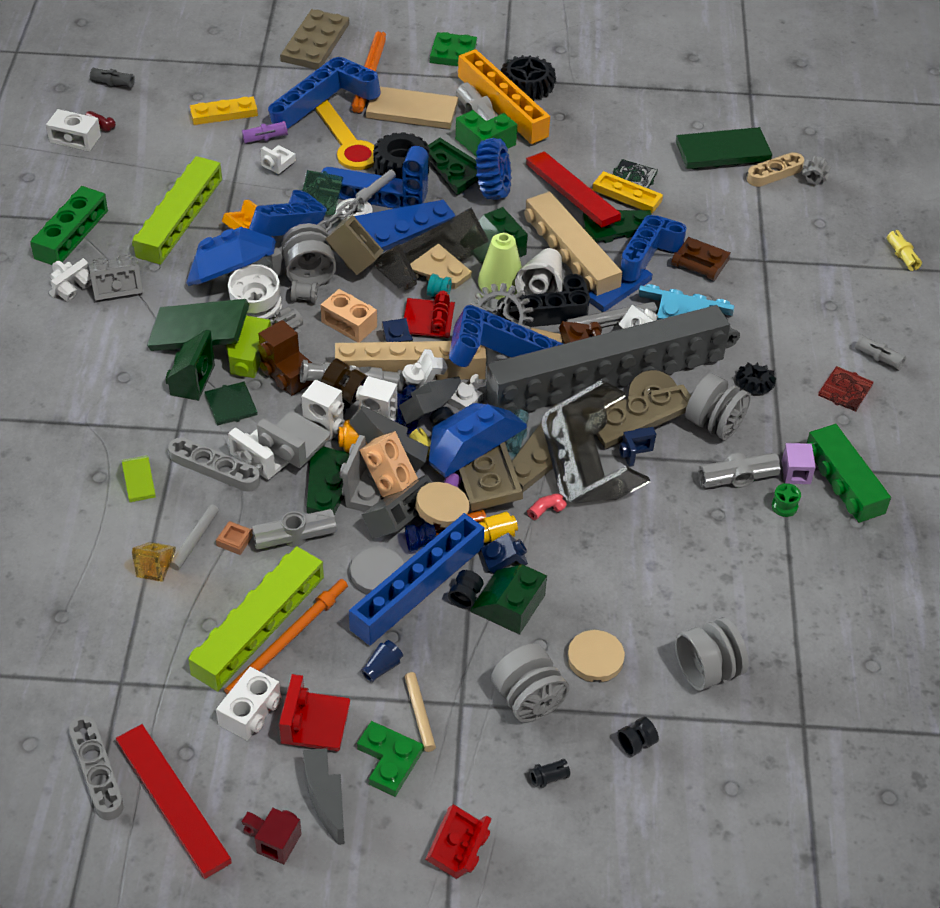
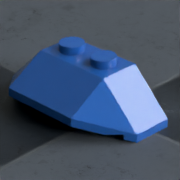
(228, 253)
(470, 435)

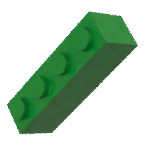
(848, 473)

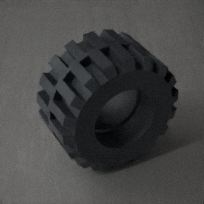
(392, 150)

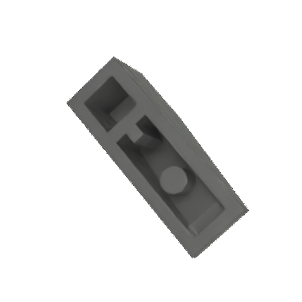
(395, 510)

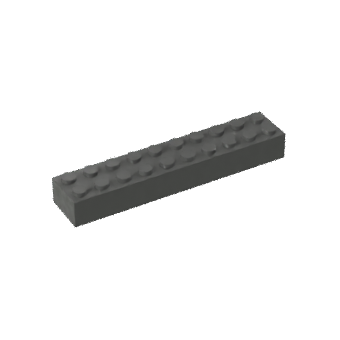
(615, 357)

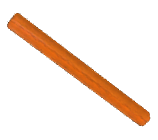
(371, 63)

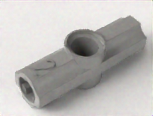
(474, 101)
(739, 470)
(294, 529)

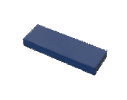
(609, 299)

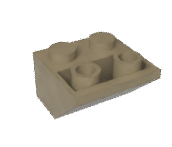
(354, 244)

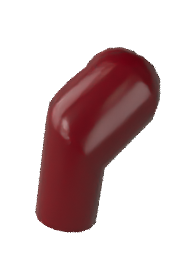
(105, 124)

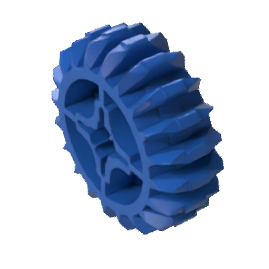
(493, 169)

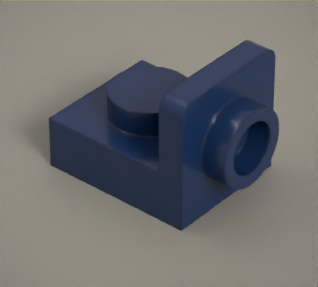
(396, 331)

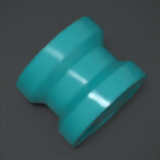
(438, 284)

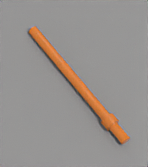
(323, 602)

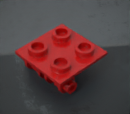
(430, 316)

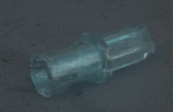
(515, 442)

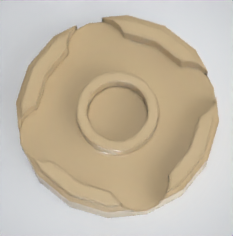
(441, 503)
(596, 655)

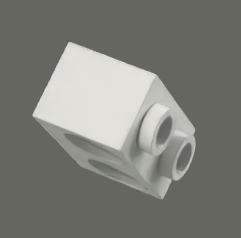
(379, 397)
(323, 406)
(243, 700)

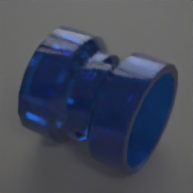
(419, 536)

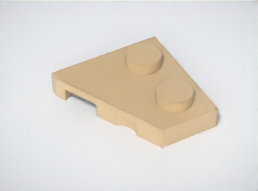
(443, 264)

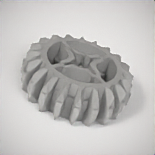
(505, 305)

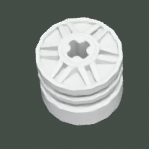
(260, 288)

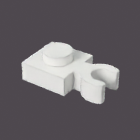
(468, 394)

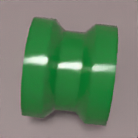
(786, 500)

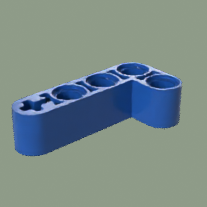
(279, 218)
(651, 234)

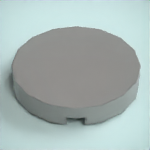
(373, 567)

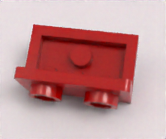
(458, 842)

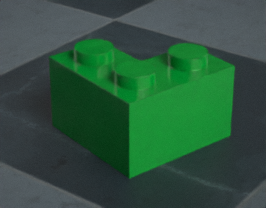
(473, 129)

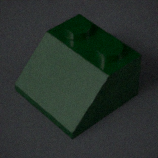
(500, 222)
(192, 367)
(511, 597)

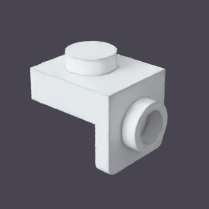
(277, 159)

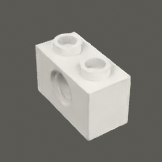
(73, 130)

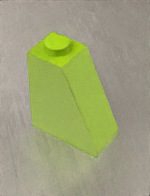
(244, 356)

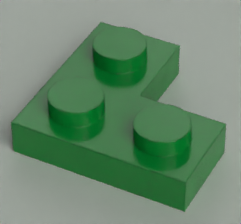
(396, 756)

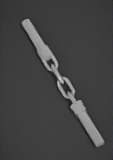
(361, 197)

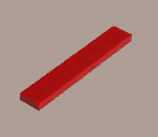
(573, 189)
(173, 801)

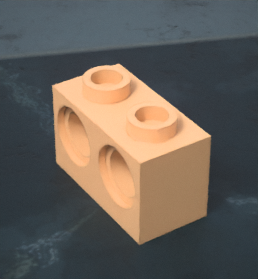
(349, 315)
(388, 464)

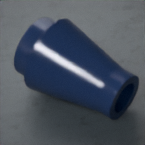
(382, 660)

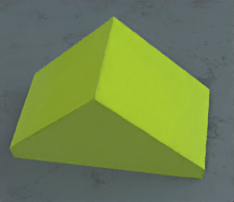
(138, 478)

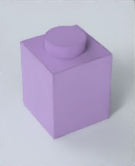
(798, 463)

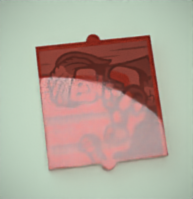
(846, 388)

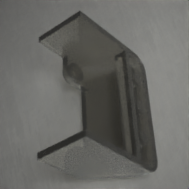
(457, 236)
(573, 450)

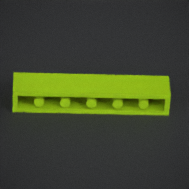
(177, 210)
(255, 618)

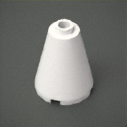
(541, 274)

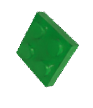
(449, 46)

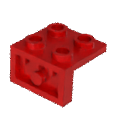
(312, 718)

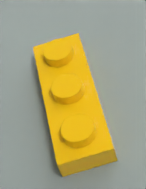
(223, 110)
(627, 192)

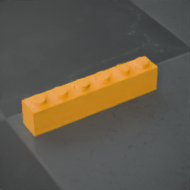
(504, 95)

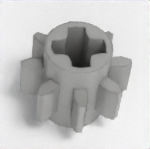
(816, 170)
(291, 317)

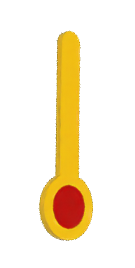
(352, 153)

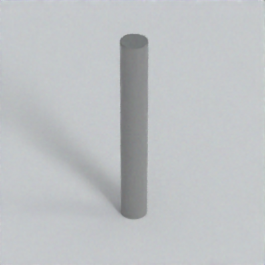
(194, 537)

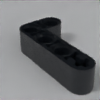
(555, 306)

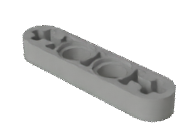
(216, 461)
(97, 766)

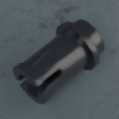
(548, 773)

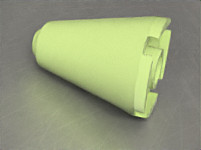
(500, 263)

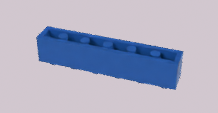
(416, 579)

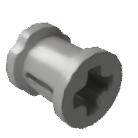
(304, 291)

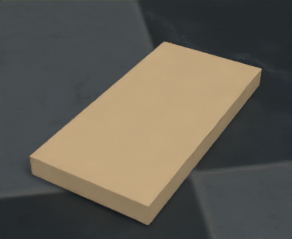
(413, 107)

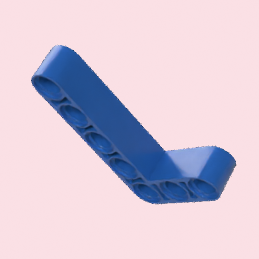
(321, 85)
(398, 192)
(483, 328)

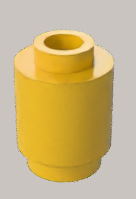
(498, 525)

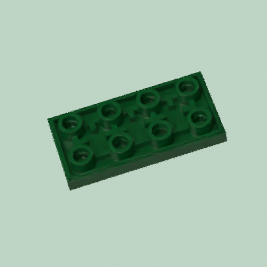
(723, 148)
(182, 322)

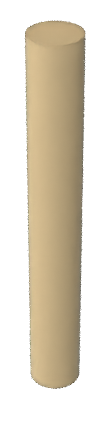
(420, 712)

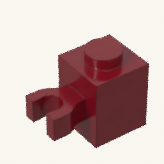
(275, 835)

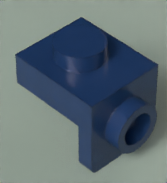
(636, 442)
(504, 552)

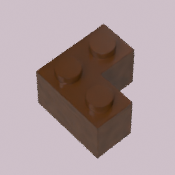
(282, 357)

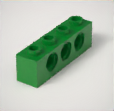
(69, 225)

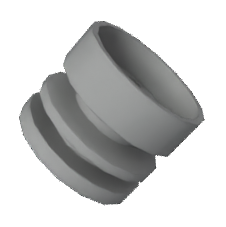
(308, 254)
(717, 406)
(711, 653)
(530, 682)

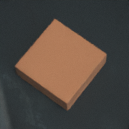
(234, 538)

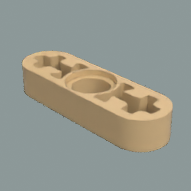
(763, 174)

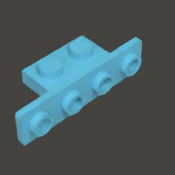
(675, 302)

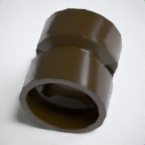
(336, 376)

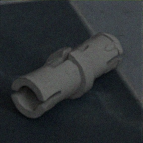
(112, 77)

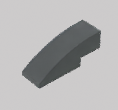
(428, 398)
(373, 425)
(325, 792)

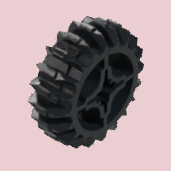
(531, 75)

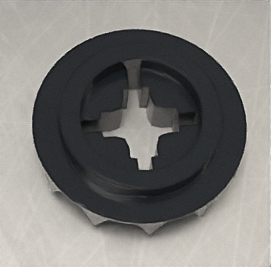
(752, 384)

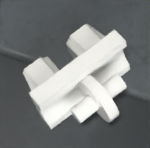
(66, 276)
(424, 370)

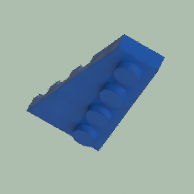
(404, 223)

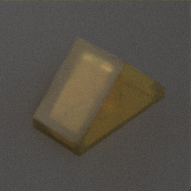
(152, 560)

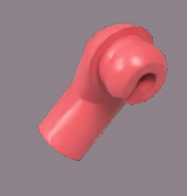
(542, 504)

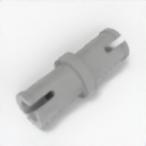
(880, 352)

